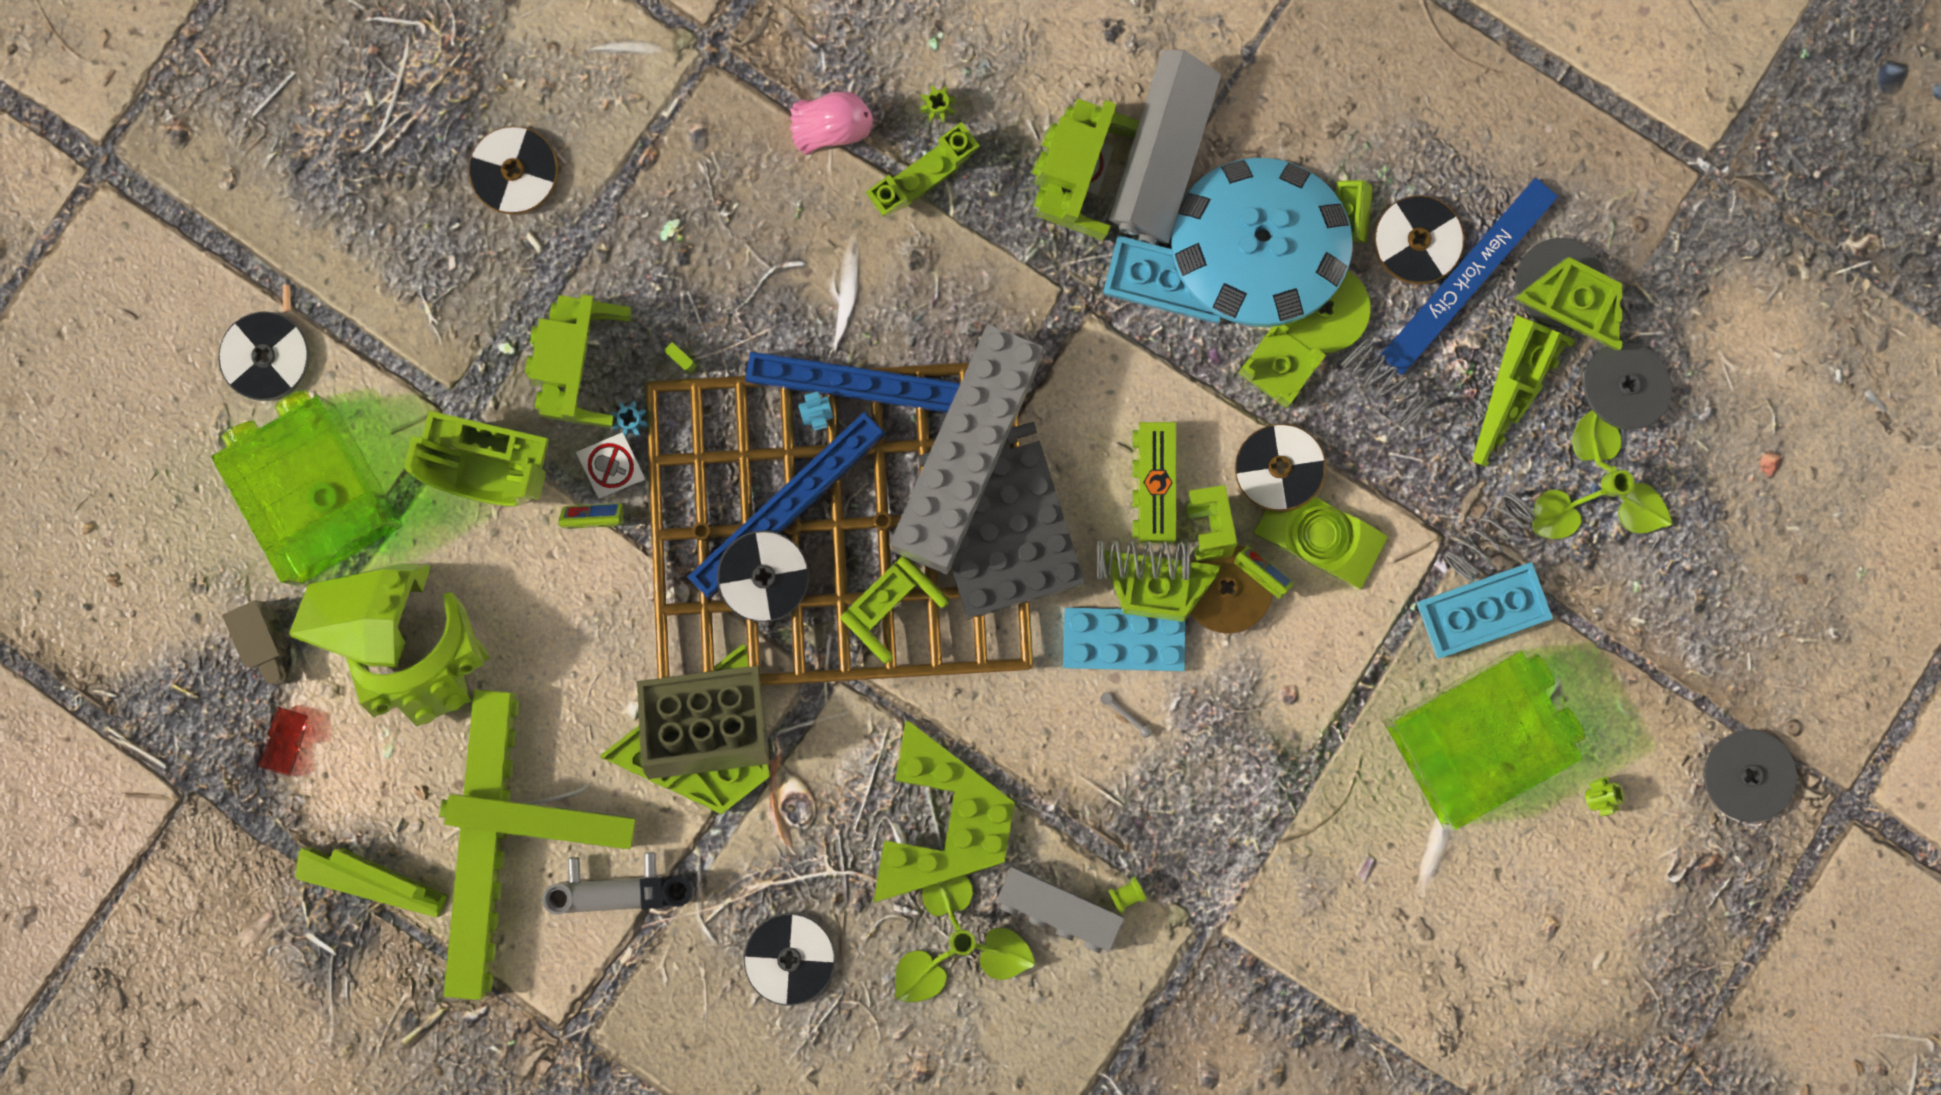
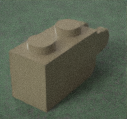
(258, 640)

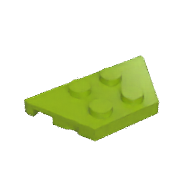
(1579, 300)
(1159, 597)

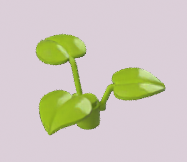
(1642, 506)
(1002, 955)

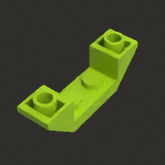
(925, 173)

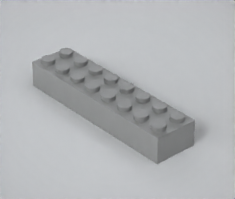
(966, 449)

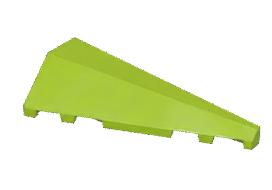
(1526, 360)

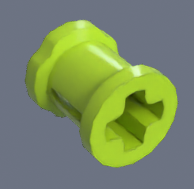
(1127, 895)

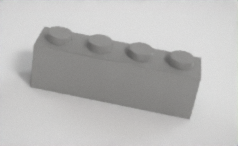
(1060, 909)

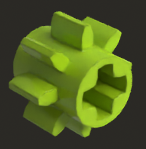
(934, 97)
(1604, 796)

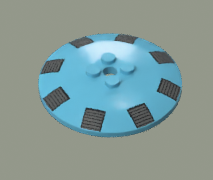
(1253, 278)

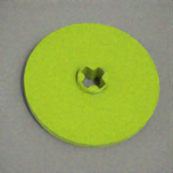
(1343, 327)

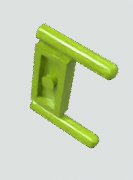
(883, 597)

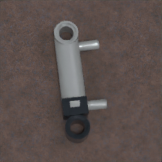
(617, 894)

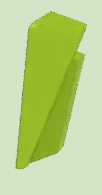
(367, 879)

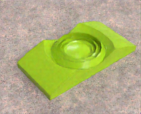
(1325, 539)

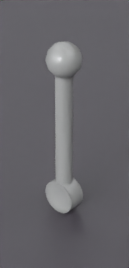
(1106, 698)

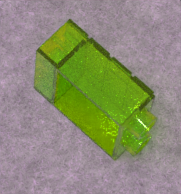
(304, 488)
(1486, 738)

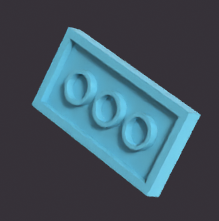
(1149, 278)
(1484, 610)
(1121, 641)

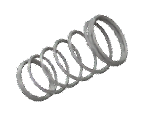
(1412, 415)
(1451, 558)
(1101, 569)

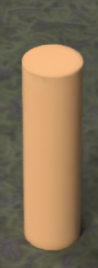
(286, 298)

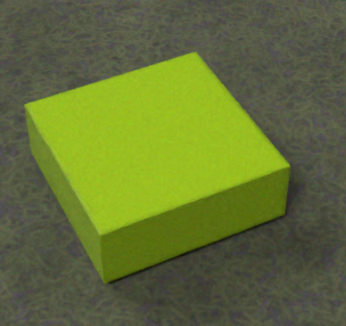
(680, 358)

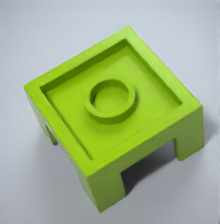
(1281, 365)
(1215, 504)

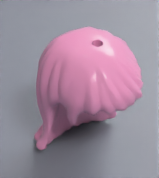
(830, 121)

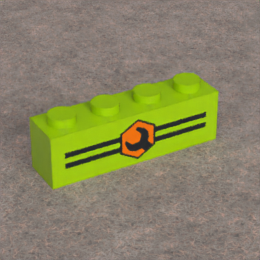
(1155, 483)

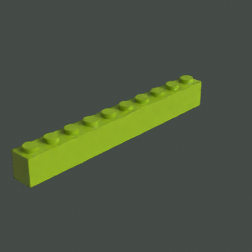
(479, 850)

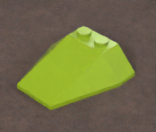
(360, 613)

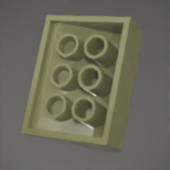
(702, 722)

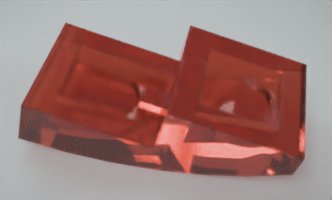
(284, 742)

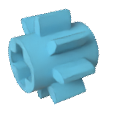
(815, 411)
(625, 412)

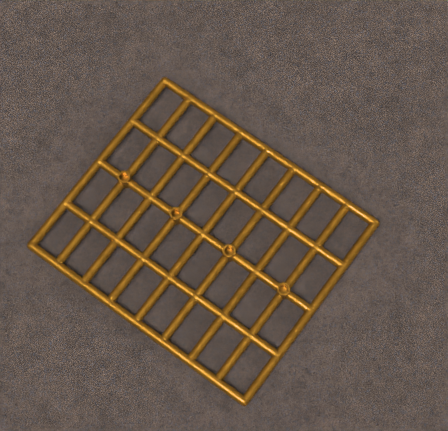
(837, 524)

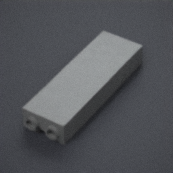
(1165, 147)

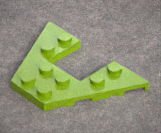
(713, 789)
(976, 825)

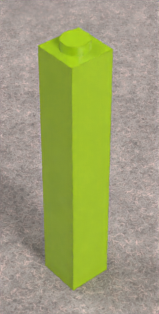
(537, 821)

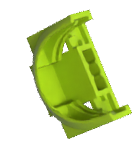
(1070, 161)
(560, 357)
(486, 461)
(432, 684)

